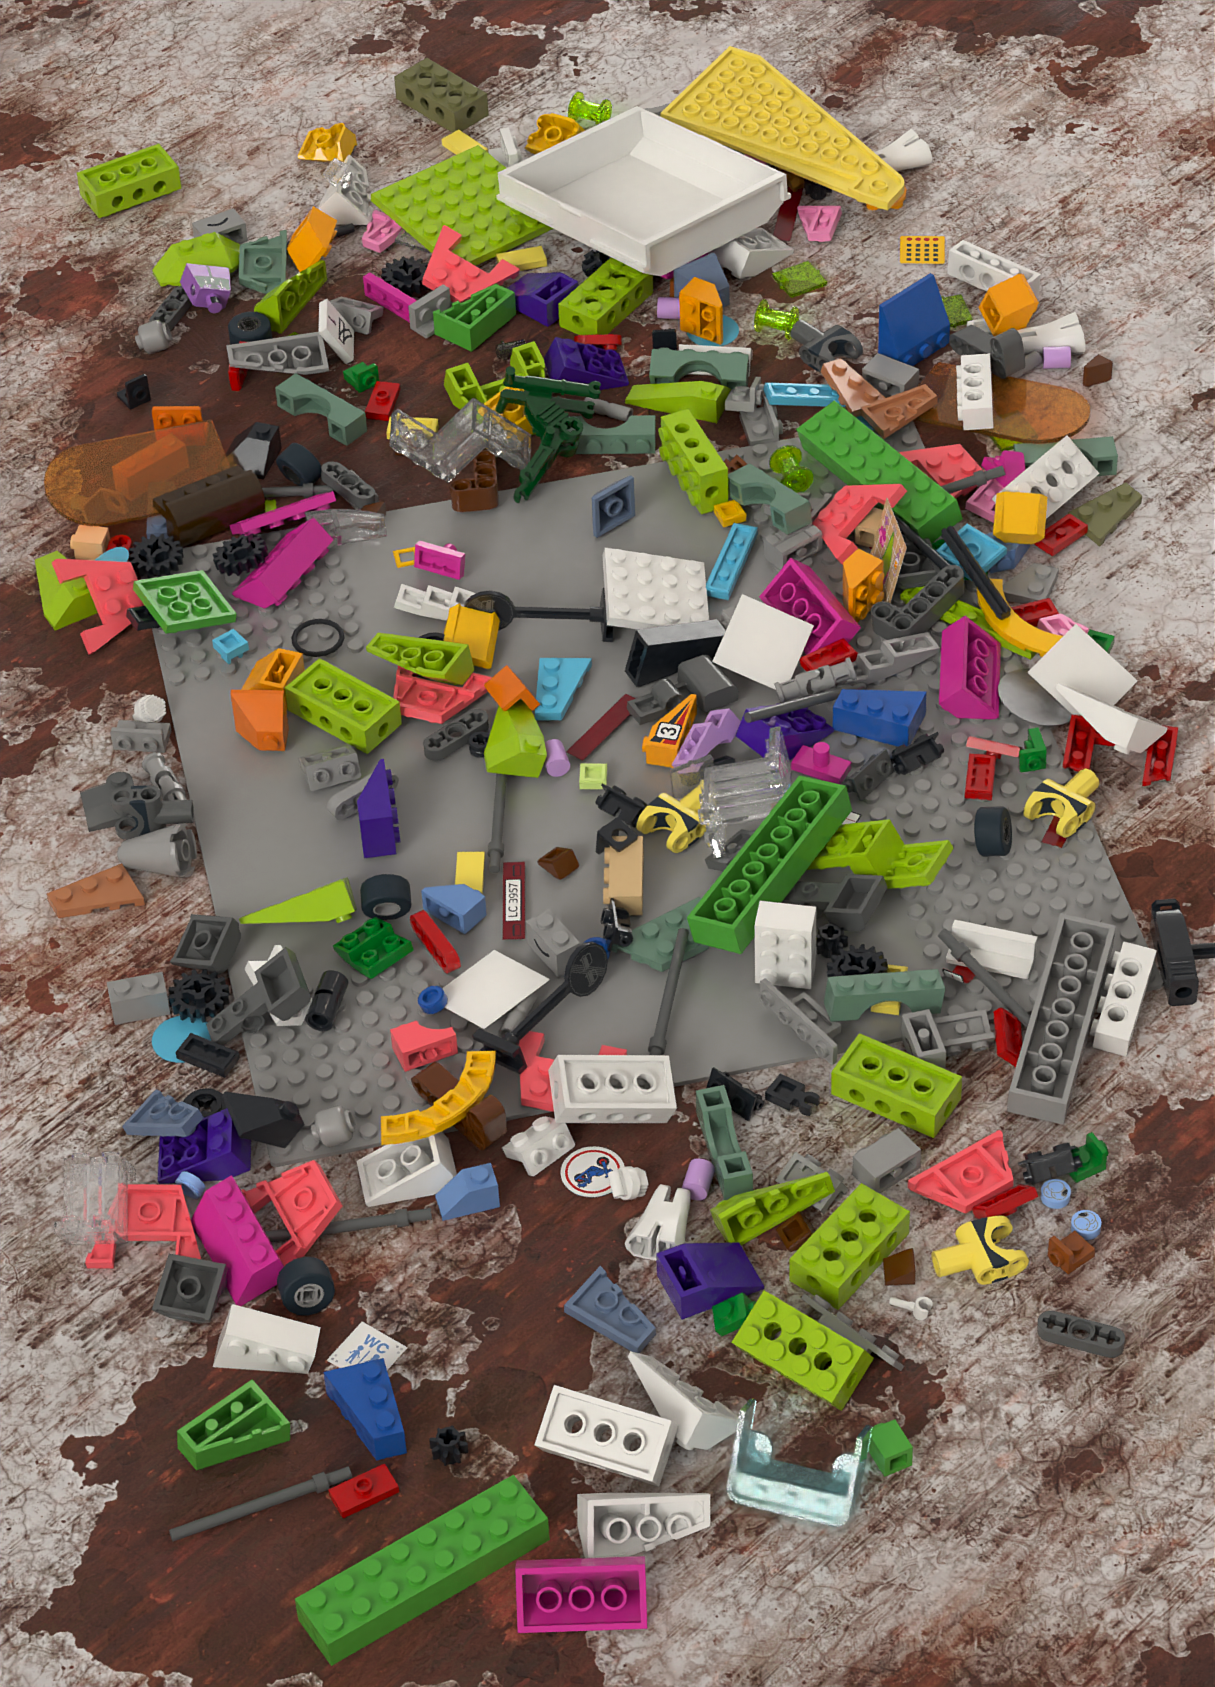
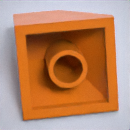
(261, 718)

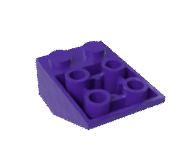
(540, 293)
(584, 364)
(797, 727)
(377, 816)
(208, 1153)
(705, 1275)

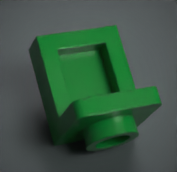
(731, 1313)

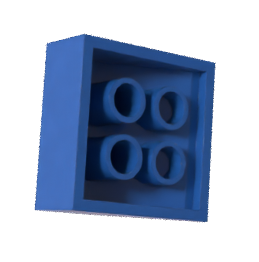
(913, 323)

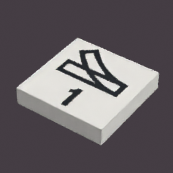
(336, 331)

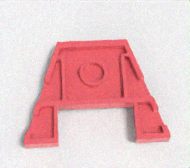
(460, 274)
(944, 464)
(848, 510)
(111, 592)
(435, 700)
(535, 1078)
(303, 1202)
(154, 1214)

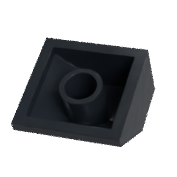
(255, 448)
(264, 1118)

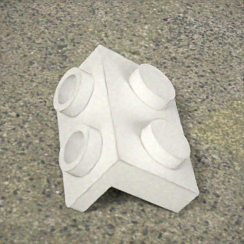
(508, 153)
(540, 1144)

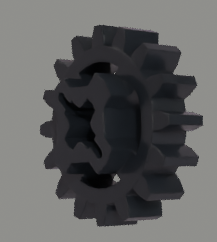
(405, 274)
(240, 554)
(156, 556)
(857, 962)
(198, 995)

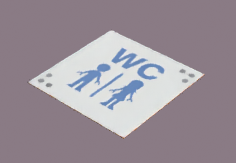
(366, 1345)

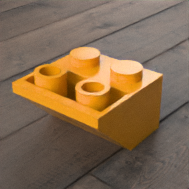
(312, 239)
(1008, 305)
(701, 310)
(862, 583)
(275, 671)

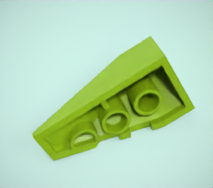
(291, 296)
(702, 398)
(429, 658)
(759, 1210)

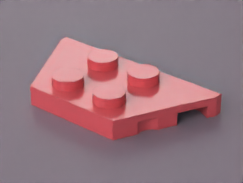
(968, 1175)

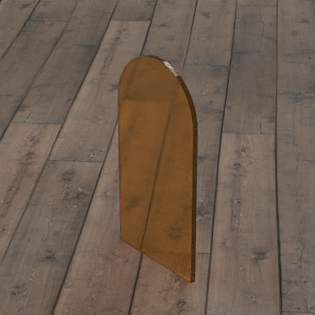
(1021, 408)
(120, 476)

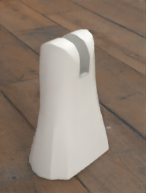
(906, 152)
(1057, 333)
(661, 1224)

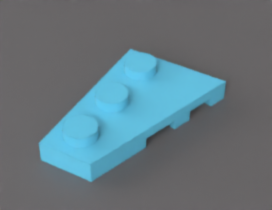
(557, 684)

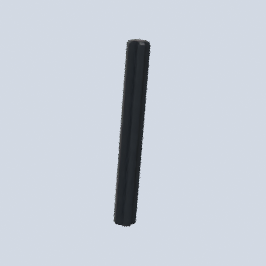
(976, 572)

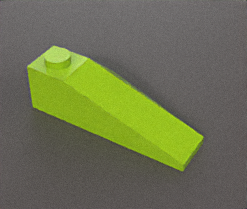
(65, 601)
(515, 743)
(320, 904)

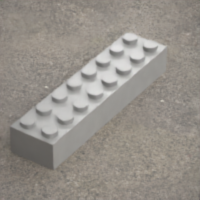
(1061, 1019)

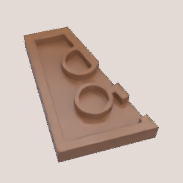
(850, 386)
(898, 410)
(101, 890)

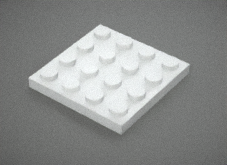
(653, 590)

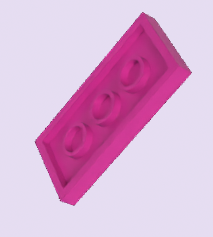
(290, 512)

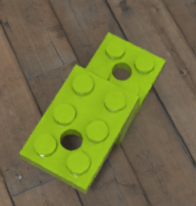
(879, 851)

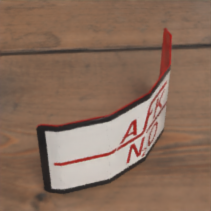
(960, 974)

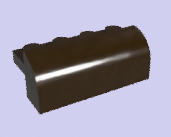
(211, 504)

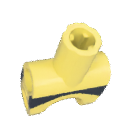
(1065, 802)
(674, 815)
(979, 1252)

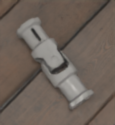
(820, 679)
(163, 777)

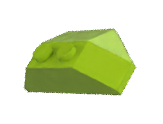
(207, 249)

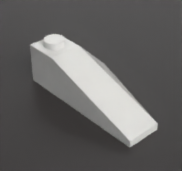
(350, 203)
(1113, 723)
(698, 1419)
(637, 1521)

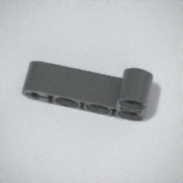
(1004, 349)
(922, 609)

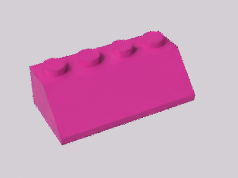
(285, 565)
(804, 596)
(969, 671)
(238, 1240)
(581, 1594)

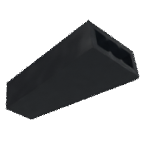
(661, 649)

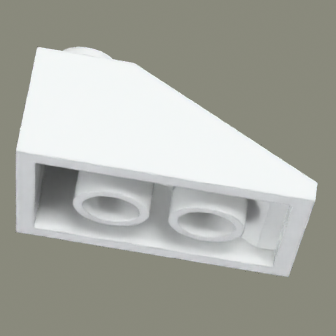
(752, 253)
(406, 1170)

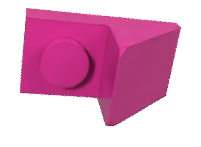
(1012, 462)

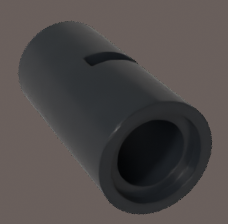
(326, 1000)

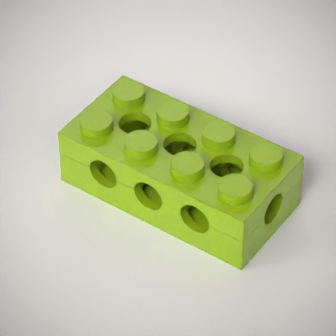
(129, 180)
(604, 299)
(693, 460)
(343, 706)
(896, 1085)
(849, 1246)
(799, 1330)

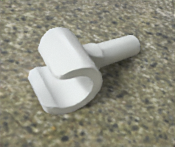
(918, 1312)

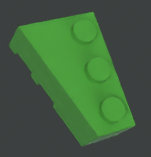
(477, 318)
(233, 1428)

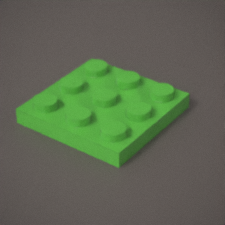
(184, 601)

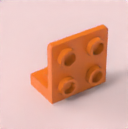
(175, 415)

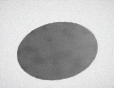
(1030, 700)

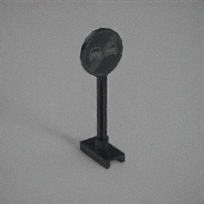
(504, 608)
(582, 977)

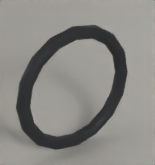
(319, 653)

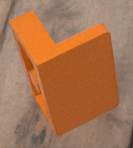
(508, 689)

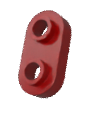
(607, 341)

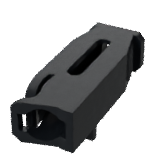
(1176, 953)

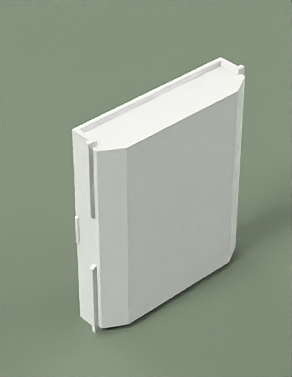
(645, 191)

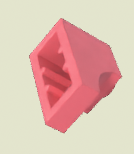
(421, 1045)

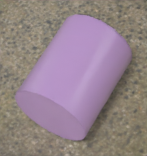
(668, 308)
(1056, 357)
(556, 760)
(699, 1178)

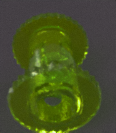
(588, 110)
(775, 318)
(787, 462)

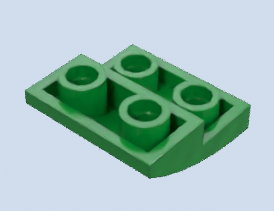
(372, 947)

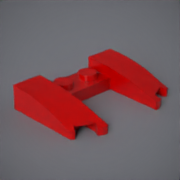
(1083, 738)

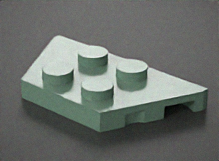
(263, 263)
(656, 939)

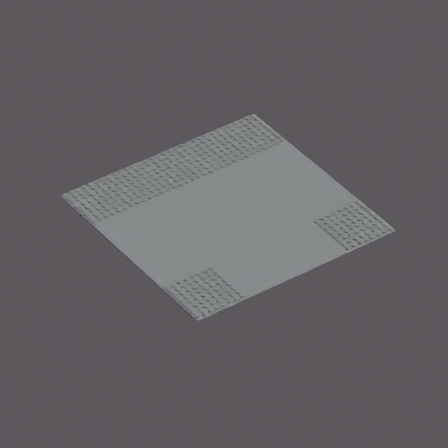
(275, 838)

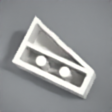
(265, 1342)

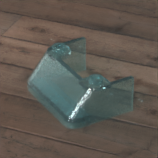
(789, 1488)

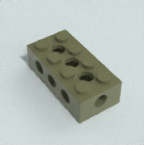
(441, 95)

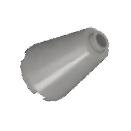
(161, 851)

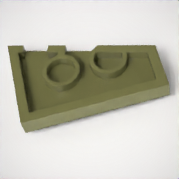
(1107, 511)

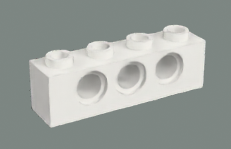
(985, 268)
(975, 392)
(1114, 1035)

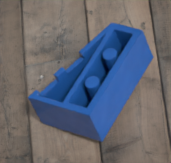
(880, 714)
(370, 1406)

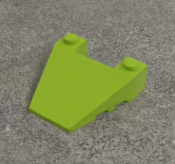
(463, 385)

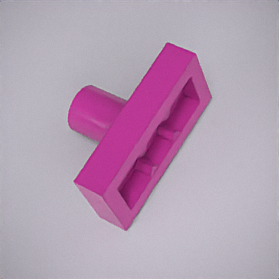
(439, 559)
(821, 764)

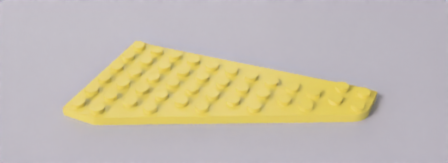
(764, 115)

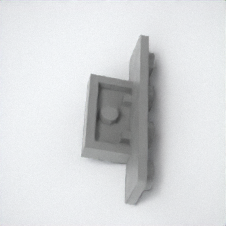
(805, 1018)
(842, 1325)

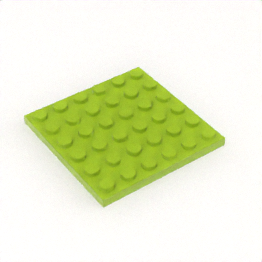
(464, 198)

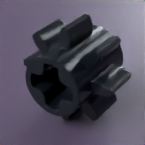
(815, 190)
(593, 261)
(830, 940)
(448, 1445)

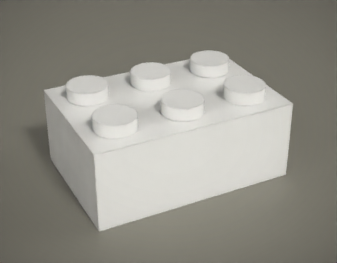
(785, 944)

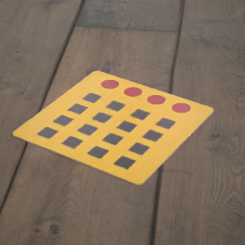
(922, 249)

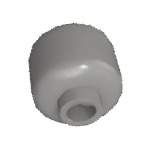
(153, 336)
(333, 1126)

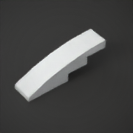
(432, 603)

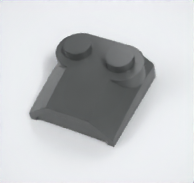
(916, 568)
(97, 802)
(208, 943)
(190, 1289)

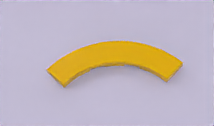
(1016, 629)
(448, 1109)

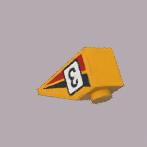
(670, 733)

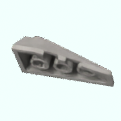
(287, 354)

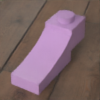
(717, 729)

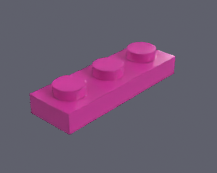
(387, 295)

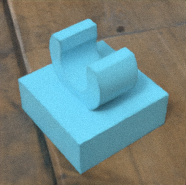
(230, 645)

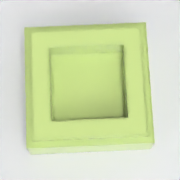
(592, 776)

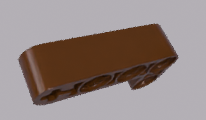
(477, 492)
(482, 1123)

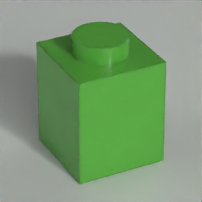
(890, 1448)

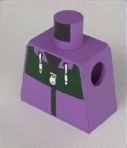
(207, 286)

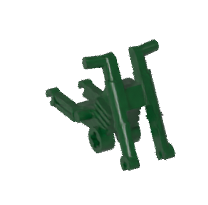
(547, 419)

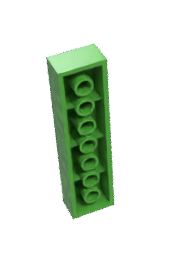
(866, 459)
(769, 863)
(422, 1569)

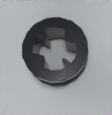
(478, 738)

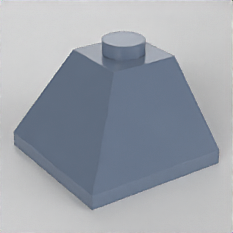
(704, 268)
(613, 505)

